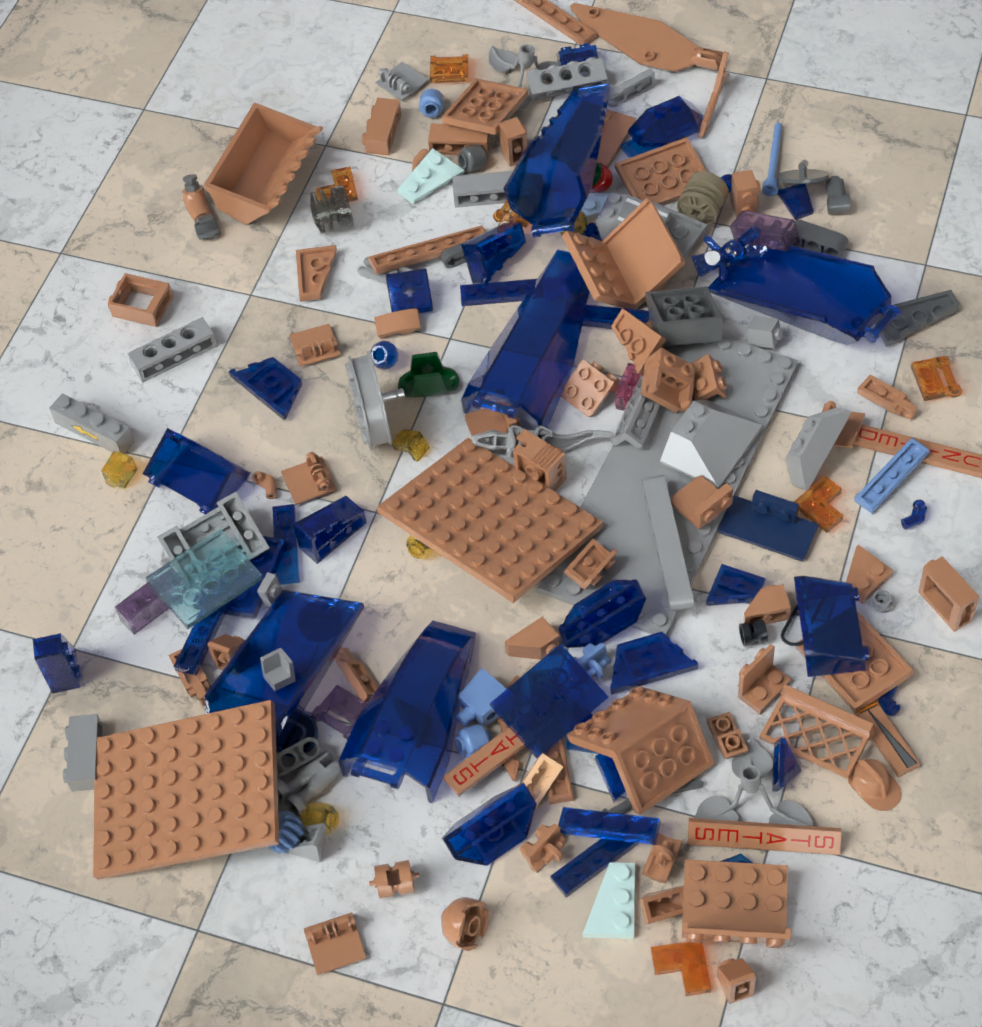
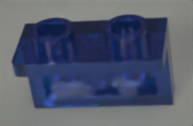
(579, 54)

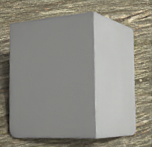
(277, 669)

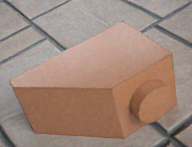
(770, 605)
(533, 641)
(223, 649)
(736, 979)

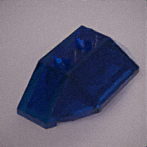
(666, 123)
(603, 614)
(492, 827)

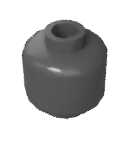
(472, 158)

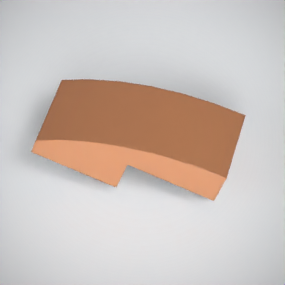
(398, 322)
(727, 736)

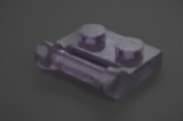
(343, 704)

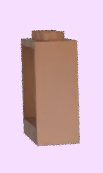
(157, 307)
(948, 593)

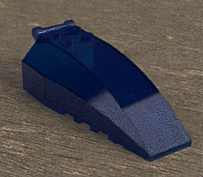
(413, 712)

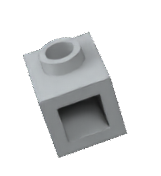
(764, 332)

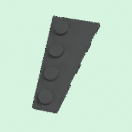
(918, 314)

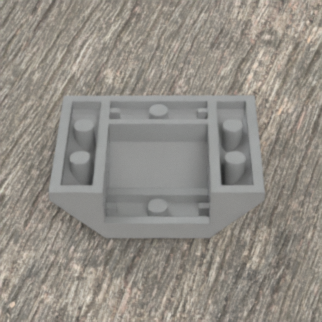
(709, 442)
(230, 517)

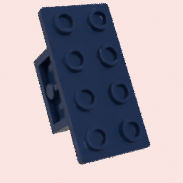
(769, 524)

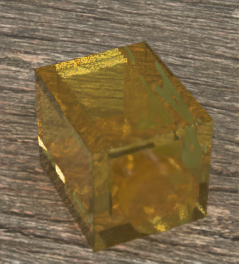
(119, 470)

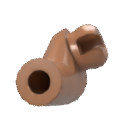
(419, 157)
(266, 482)

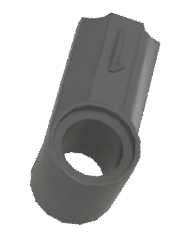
(837, 199)

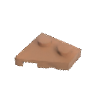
(867, 573)

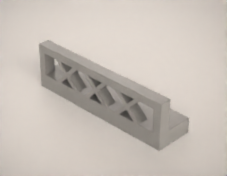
(636, 418)

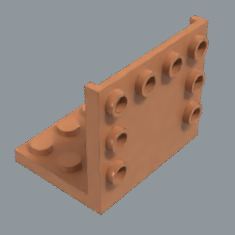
(630, 260)
(651, 742)
(735, 903)

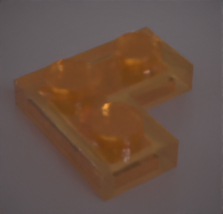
(344, 177)
(816, 506)
(687, 959)

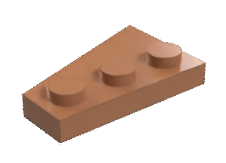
(313, 270)
(637, 338)

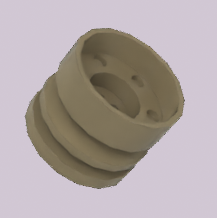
(703, 197)

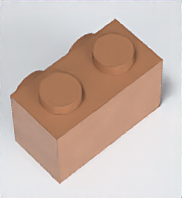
(512, 140)
(744, 192)

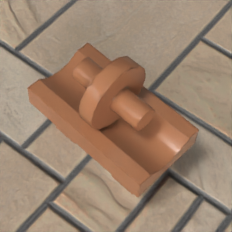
(545, 849)
(662, 858)

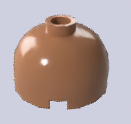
(464, 921)

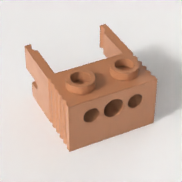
(668, 380)
(540, 460)

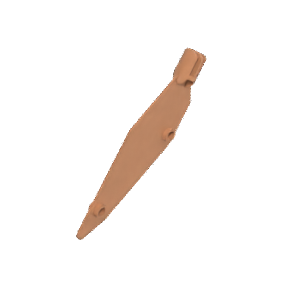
(646, 39)

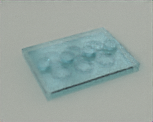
(204, 578)

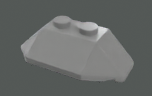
(814, 445)

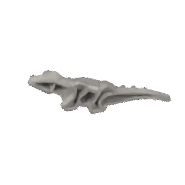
(497, 440)

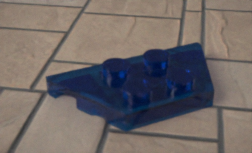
(270, 384)
(648, 661)

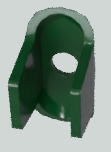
(428, 377)

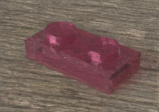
(626, 386)

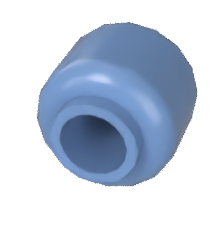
(431, 103)
(472, 739)

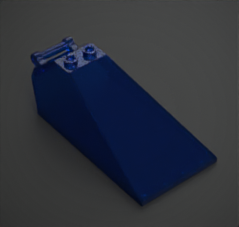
(812, 292)
(310, 634)

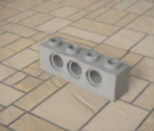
(539, 90)
(172, 349)

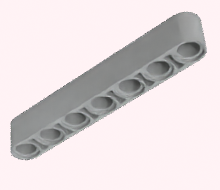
(667, 543)

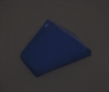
(796, 200)
(784, 764)

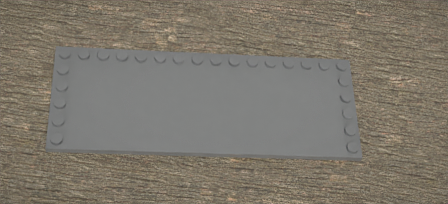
(754, 390)

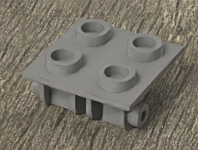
(400, 80)

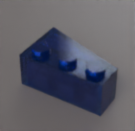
(491, 250)

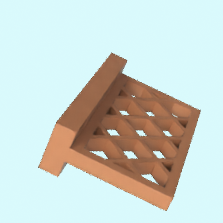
(832, 717)

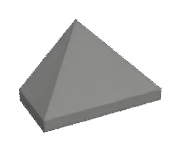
(310, 842)

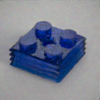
(415, 280)

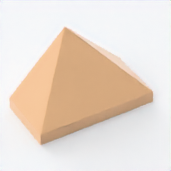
(541, 776)

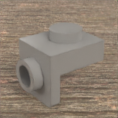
(269, 589)

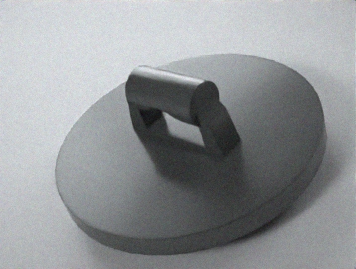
(803, 175)

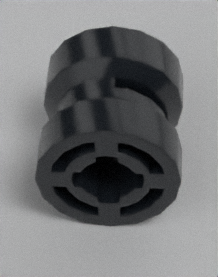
(753, 632)

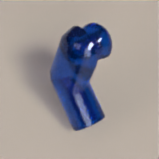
(917, 517)
(888, 704)

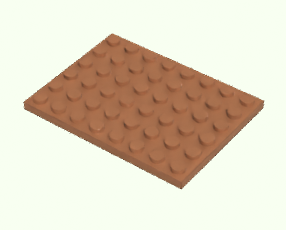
(490, 519)
(186, 790)

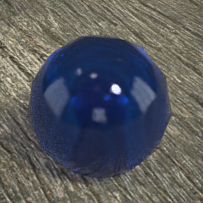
(384, 355)

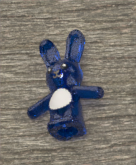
(731, 252)

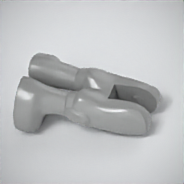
(315, 775)

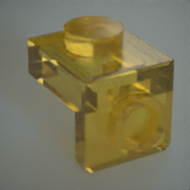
(411, 442)

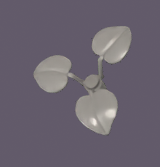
(505, 60)
(751, 768)

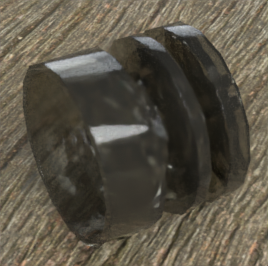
(331, 209)

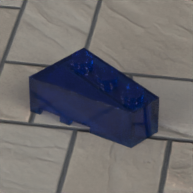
(328, 528)
(57, 662)

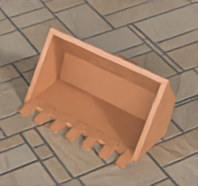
(259, 163)

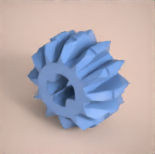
(289, 832)

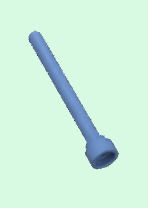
(770, 185)

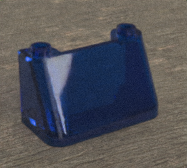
(193, 471)
(829, 626)

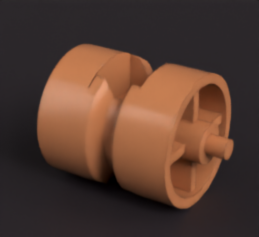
(394, 879)

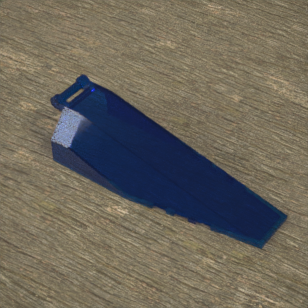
(560, 164)
(535, 347)

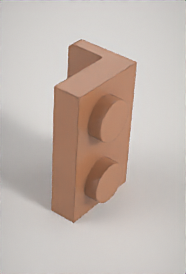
(708, 378)
(589, 563)

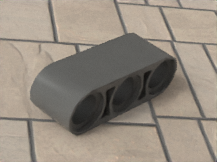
(819, 239)
(300, 756)

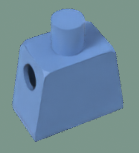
(477, 697)

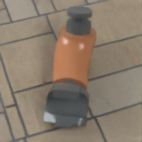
(196, 205)

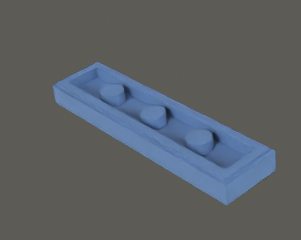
(891, 475)

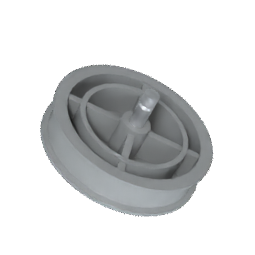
(370, 400)

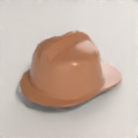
(875, 785)

